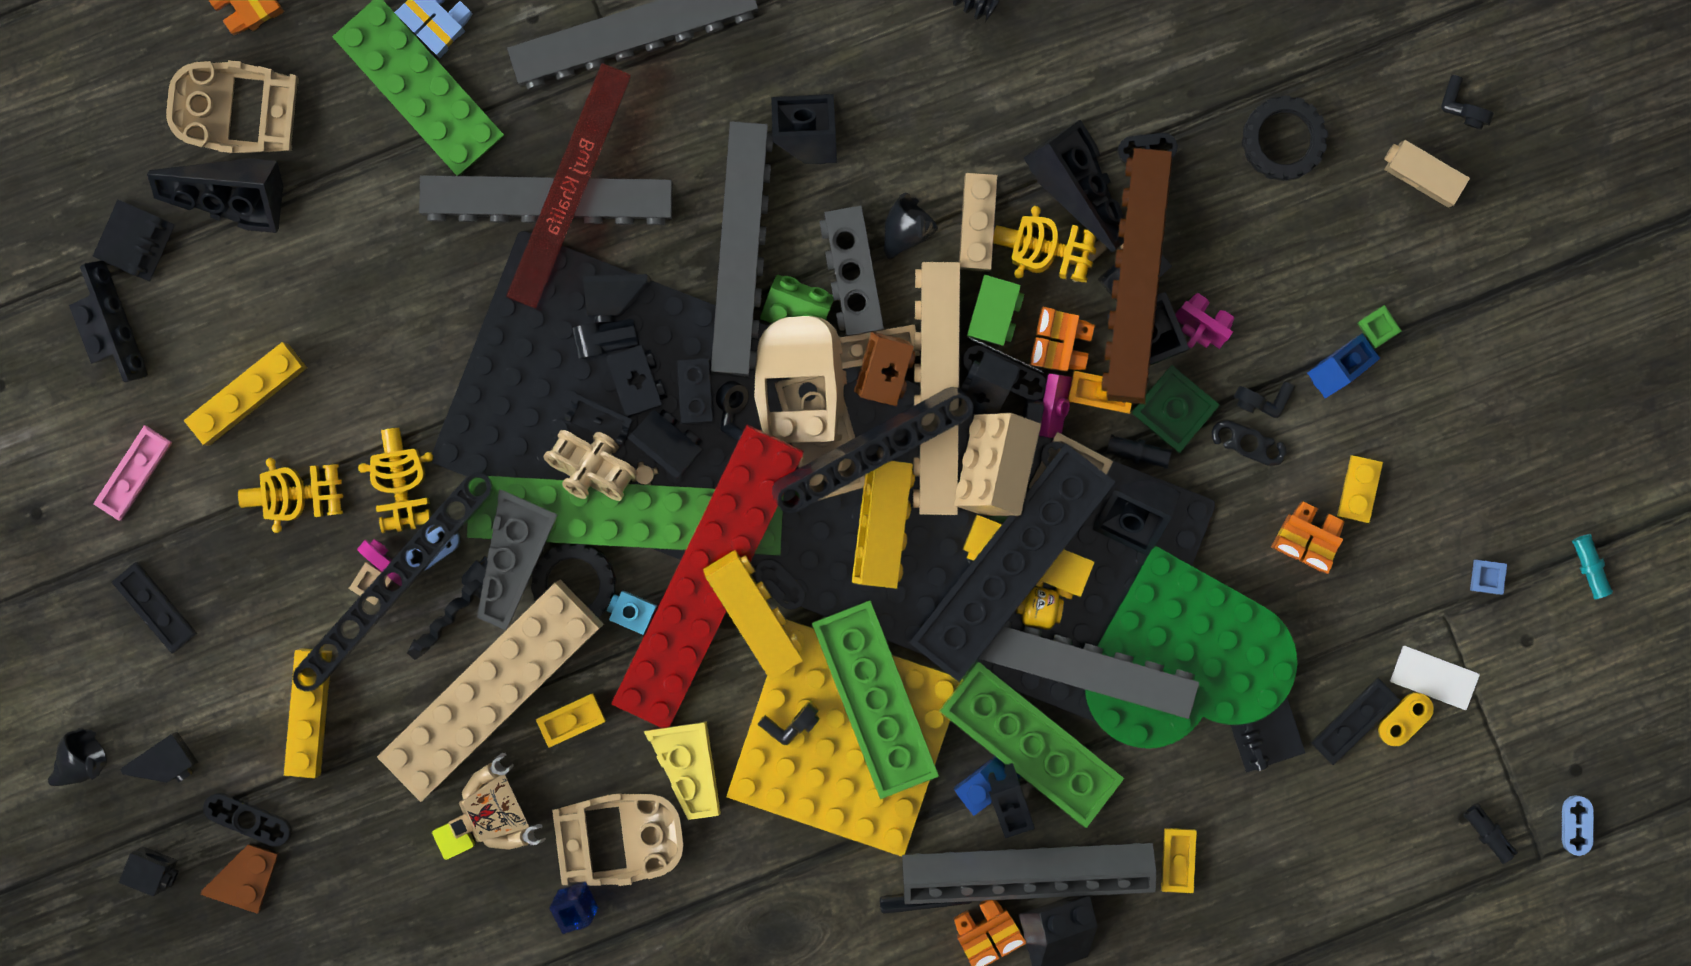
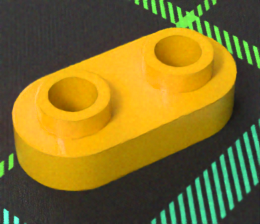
(1405, 718)

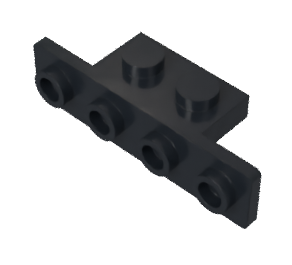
(105, 325)

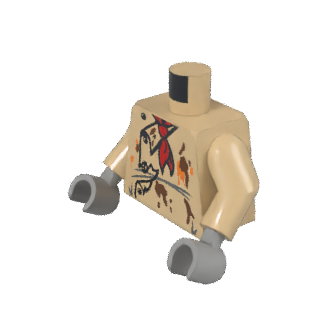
(493, 810)

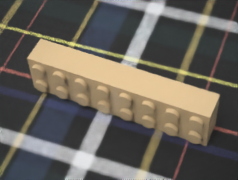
(490, 690)

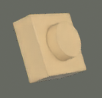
(365, 578)

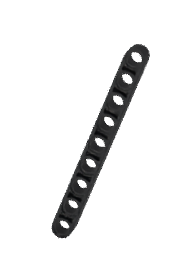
(379, 589)

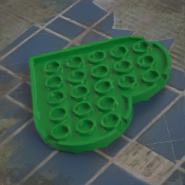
(1201, 628)

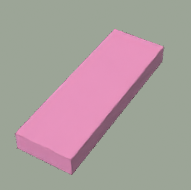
(132, 473)

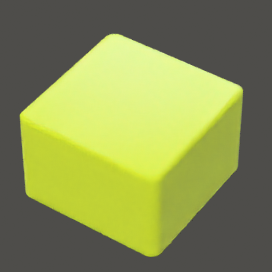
(449, 844)

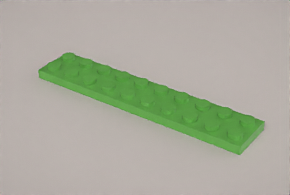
(643, 518)

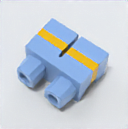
(433, 23)

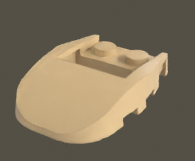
(203, 101)
(801, 349)
(649, 836)

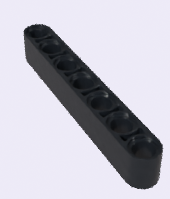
(856, 449)

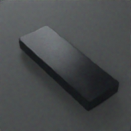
(154, 607)
(1355, 721)

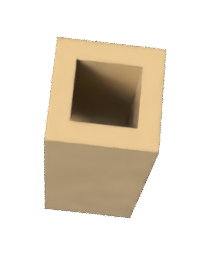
(1425, 173)

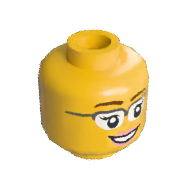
(1041, 608)

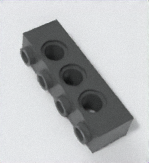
(852, 221)

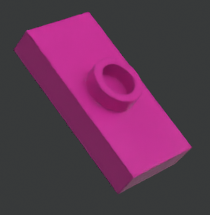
(1055, 404)

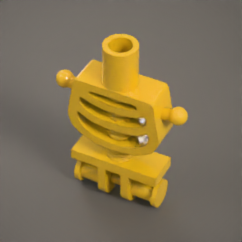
(1016, 239)
(394, 450)
(263, 495)

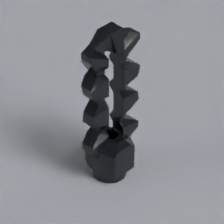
(473, 584)

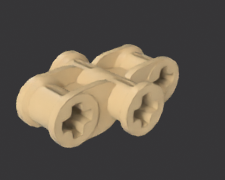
(590, 465)

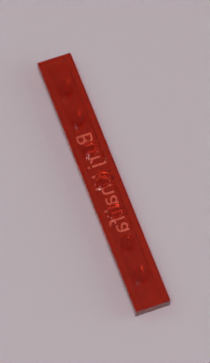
(569, 185)

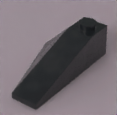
(1072, 175)
(232, 189)

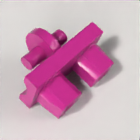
(1202, 327)

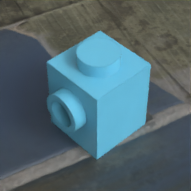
(631, 611)

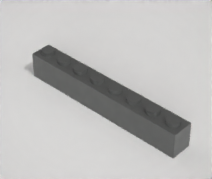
(621, 36)
(525, 196)
(739, 249)
(1092, 670)
(1029, 873)

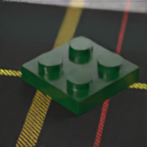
(1175, 408)

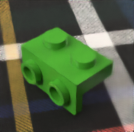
(795, 299)

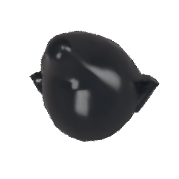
(906, 226)
(77, 758)

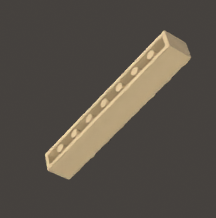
(937, 371)

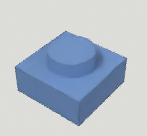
(1488, 577)

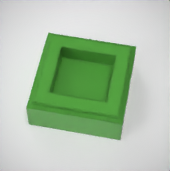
(1379, 326)

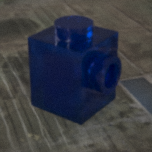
(574, 907)

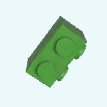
(994, 311)

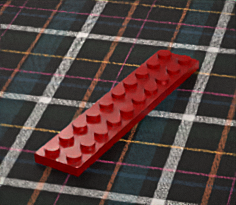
(690, 606)

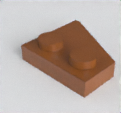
(244, 879)

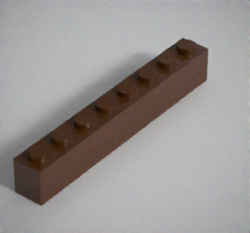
(1139, 276)

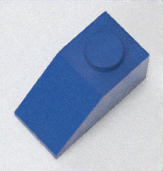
(1343, 366)
(976, 787)

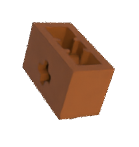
(880, 353)

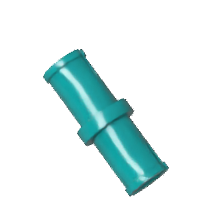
(1592, 566)

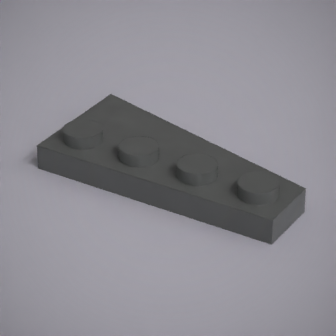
(515, 548)

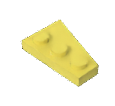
(688, 762)

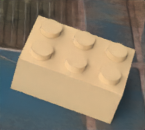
(997, 464)

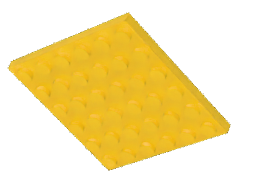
(823, 772)

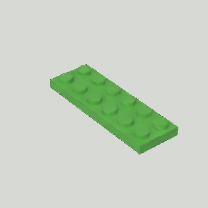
(418, 86)
(875, 699)
(1033, 743)

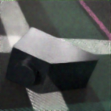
(164, 761)

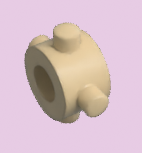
(645, 474)

